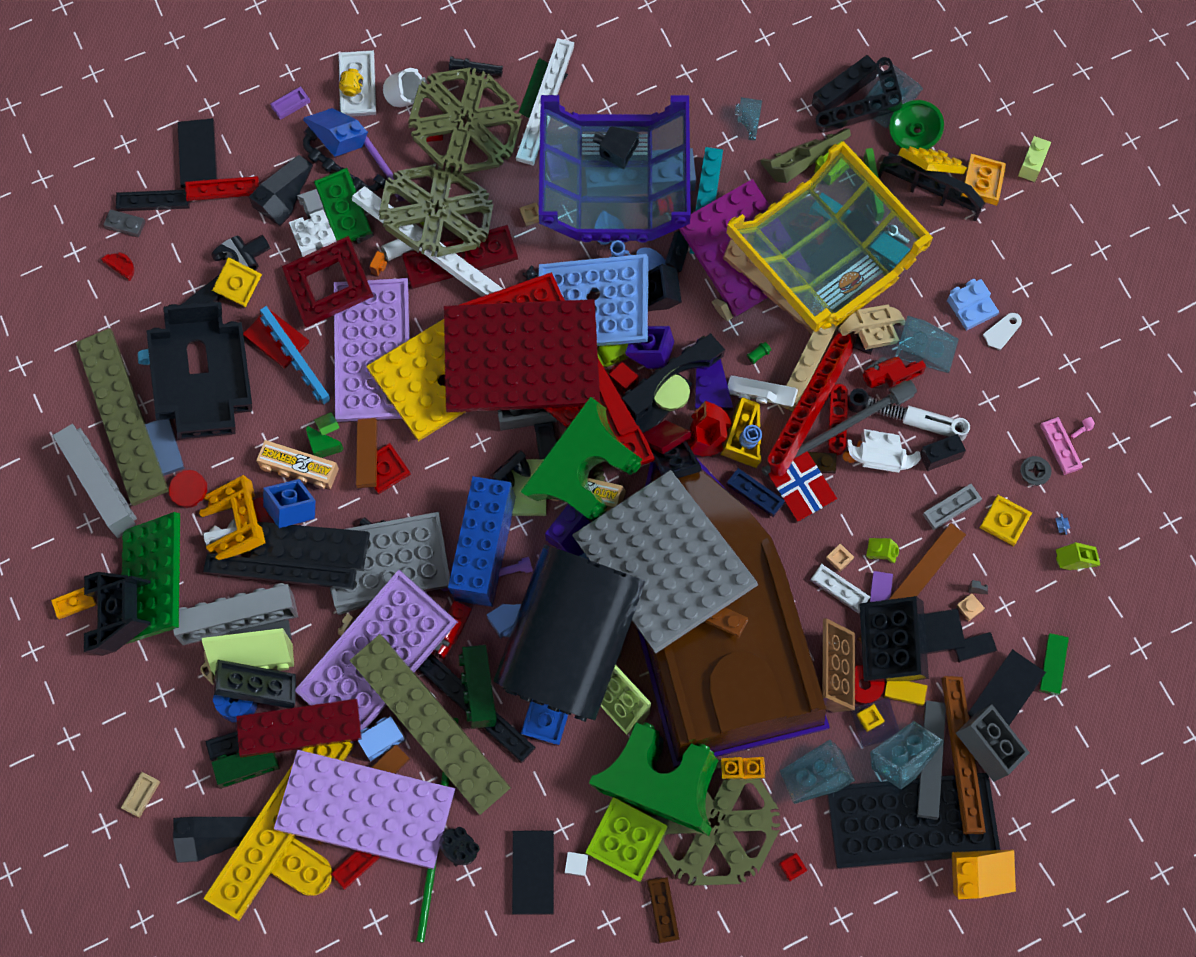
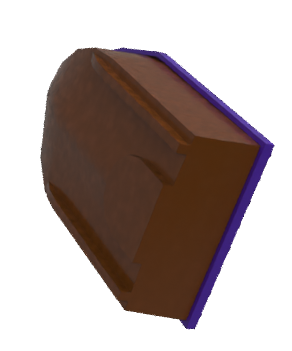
(730, 687)

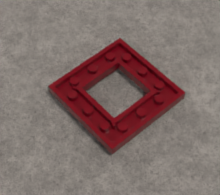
(298, 270)

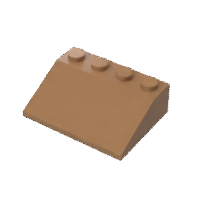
(838, 667)

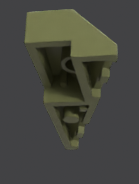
(793, 162)

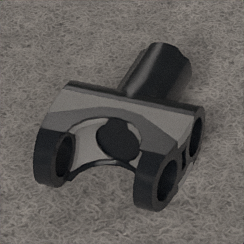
(241, 252)

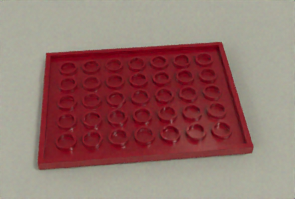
(520, 355)

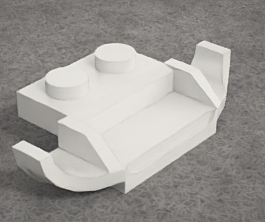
(882, 452)

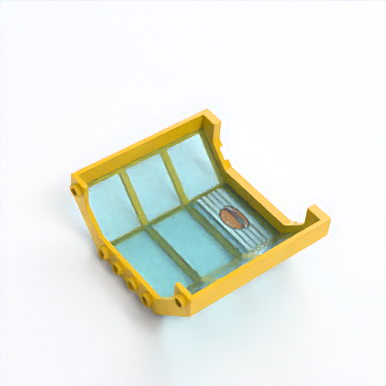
(832, 240)

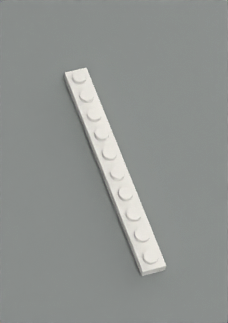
(452, 263)

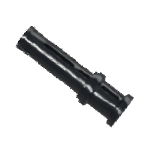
(455, 64)

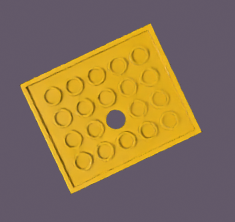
(411, 381)

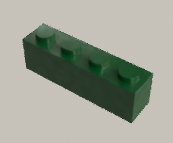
(478, 686)

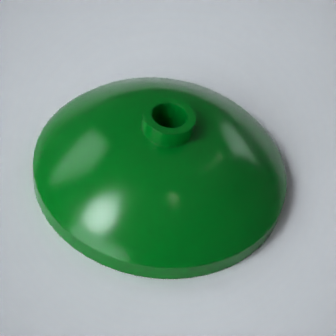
(917, 115)

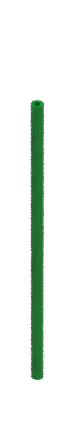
(428, 884)

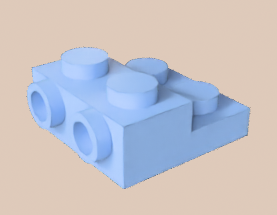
(972, 304)

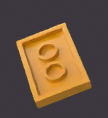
(985, 177)

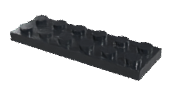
(313, 545)

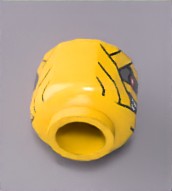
(351, 82)

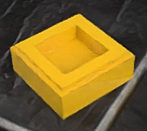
(870, 718)

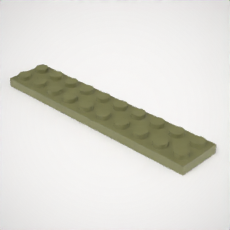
(122, 417)
(430, 724)

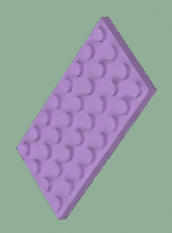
(360, 338)
(405, 619)
(365, 809)

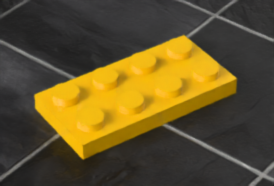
(933, 160)

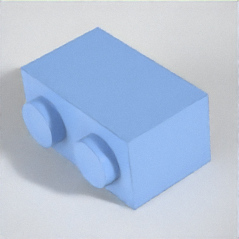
(380, 738)

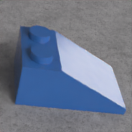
(337, 131)

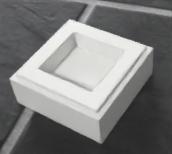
(576, 864)

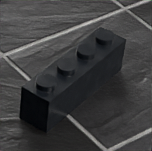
(845, 85)

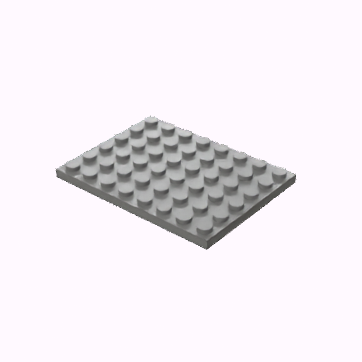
(677, 552)

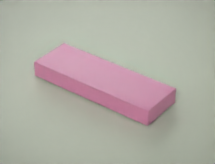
(1061, 446)

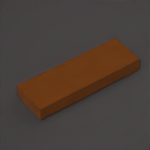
(663, 910)

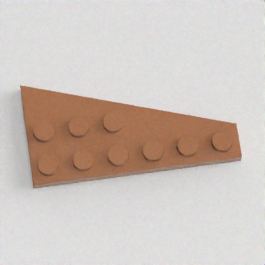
(744, 265)

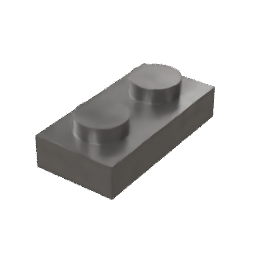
(124, 223)

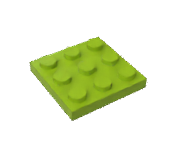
(626, 839)

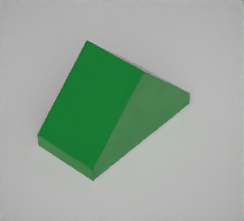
(323, 444)

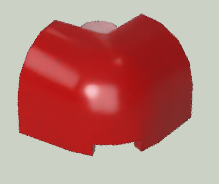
(708, 429)

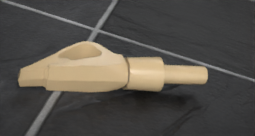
(210, 674)

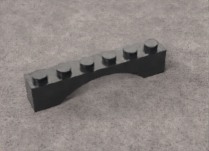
(702, 354)

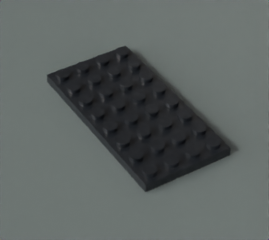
(881, 826)

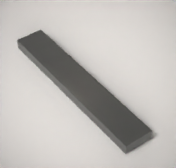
(931, 774)

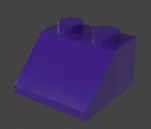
(656, 351)
(564, 527)

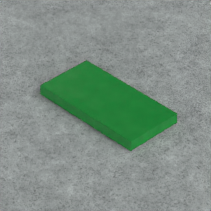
(342, 213)

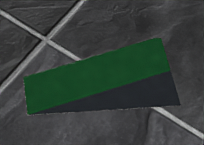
(534, 87)

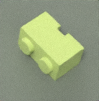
(1034, 159)

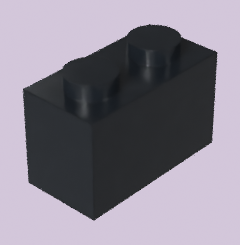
(942, 452)

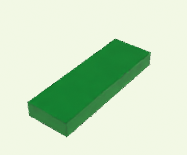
(1054, 664)

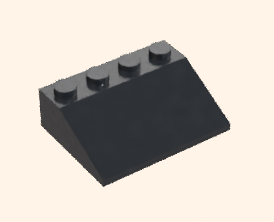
(894, 640)

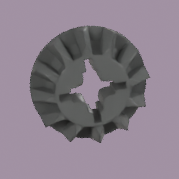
(1040, 465)

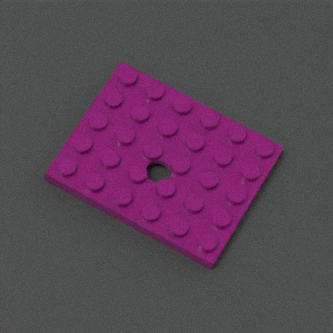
(709, 242)

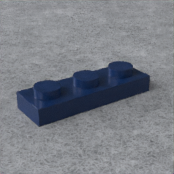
(755, 492)

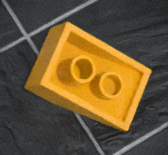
(983, 873)

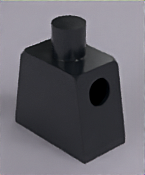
(617, 145)

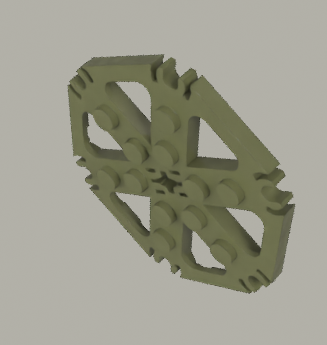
(452, 117)
(424, 203)
(725, 839)

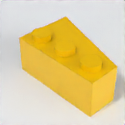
(745, 414)

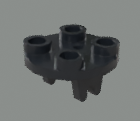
(458, 846)

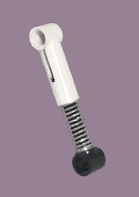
(912, 416)

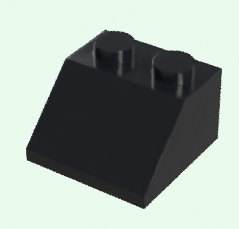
(663, 288)

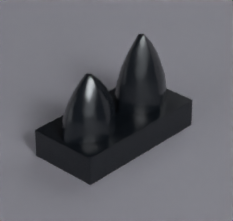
(517, 463)

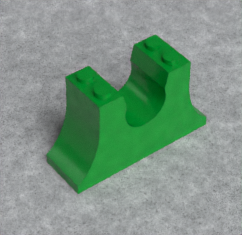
(567, 466)
(674, 795)

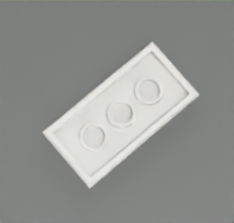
(364, 102)

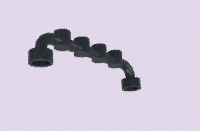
(329, 164)

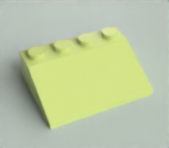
(260, 649)
(625, 702)

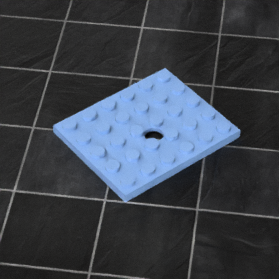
(623, 296)

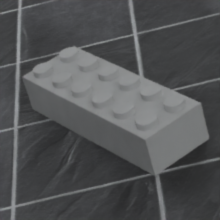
(96, 479)
(235, 613)

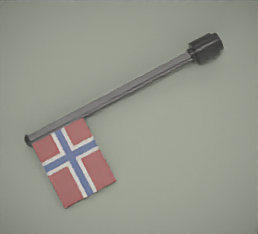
(803, 483)

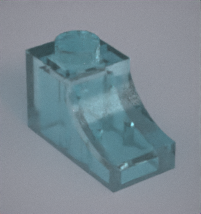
(749, 115)

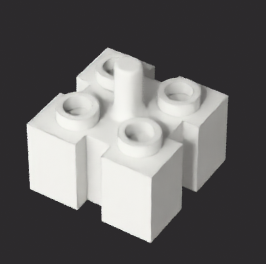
(312, 233)

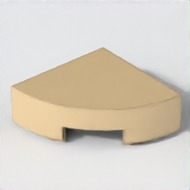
(722, 308)
(347, 620)

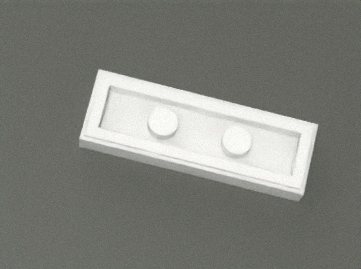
(839, 588)

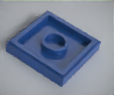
(544, 723)

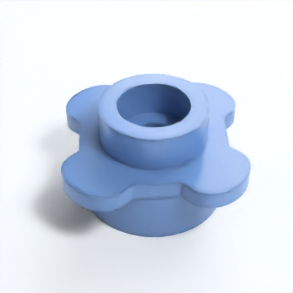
(1062, 524)

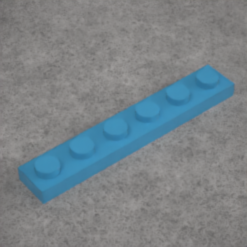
(289, 349)

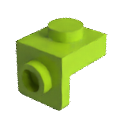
(882, 549)

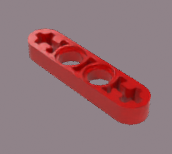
(837, 419)

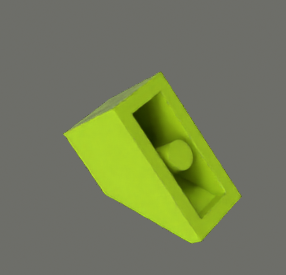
(1077, 556)

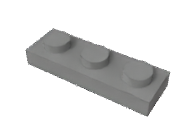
(952, 506)

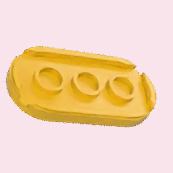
(303, 869)

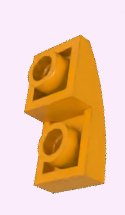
(743, 768)

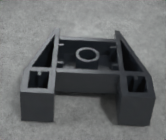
(115, 611)

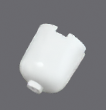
(402, 87)

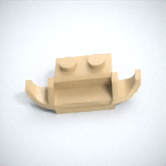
(874, 325)

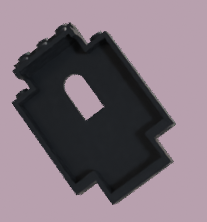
(200, 401)

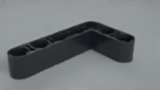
(865, 104)

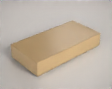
(140, 794)

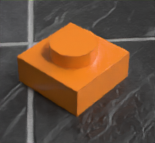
(378, 264)

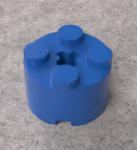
(230, 709)

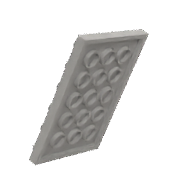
(402, 544)

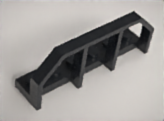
(934, 182)

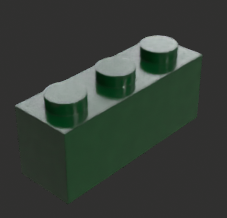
(236, 769)

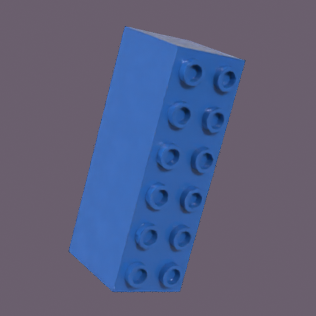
(482, 541)

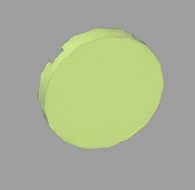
(673, 394)

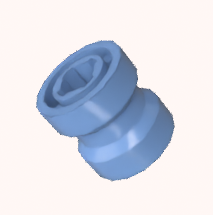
(748, 440)

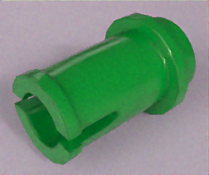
(762, 350)

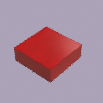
(793, 867)

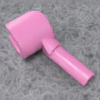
(1088, 426)

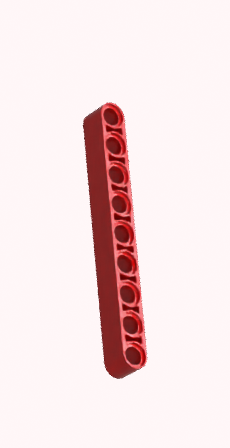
(810, 404)

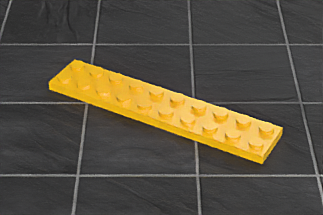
(260, 848)

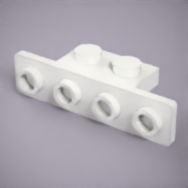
(762, 391)

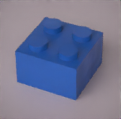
(289, 503)

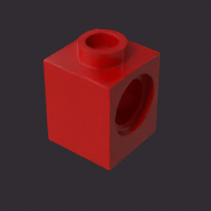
(623, 377)

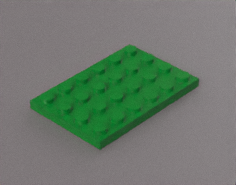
(153, 554)

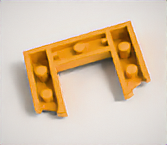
(249, 534)

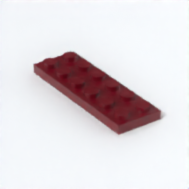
(494, 251)
(298, 728)

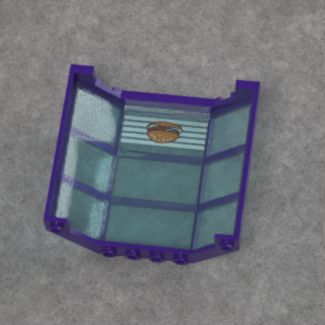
(600, 201)

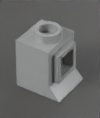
(310, 202)

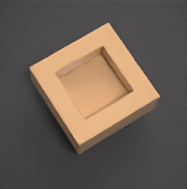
(840, 557)
(970, 607)

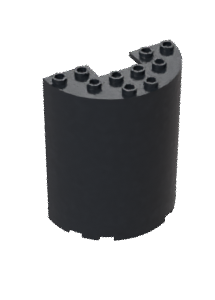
(568, 633)

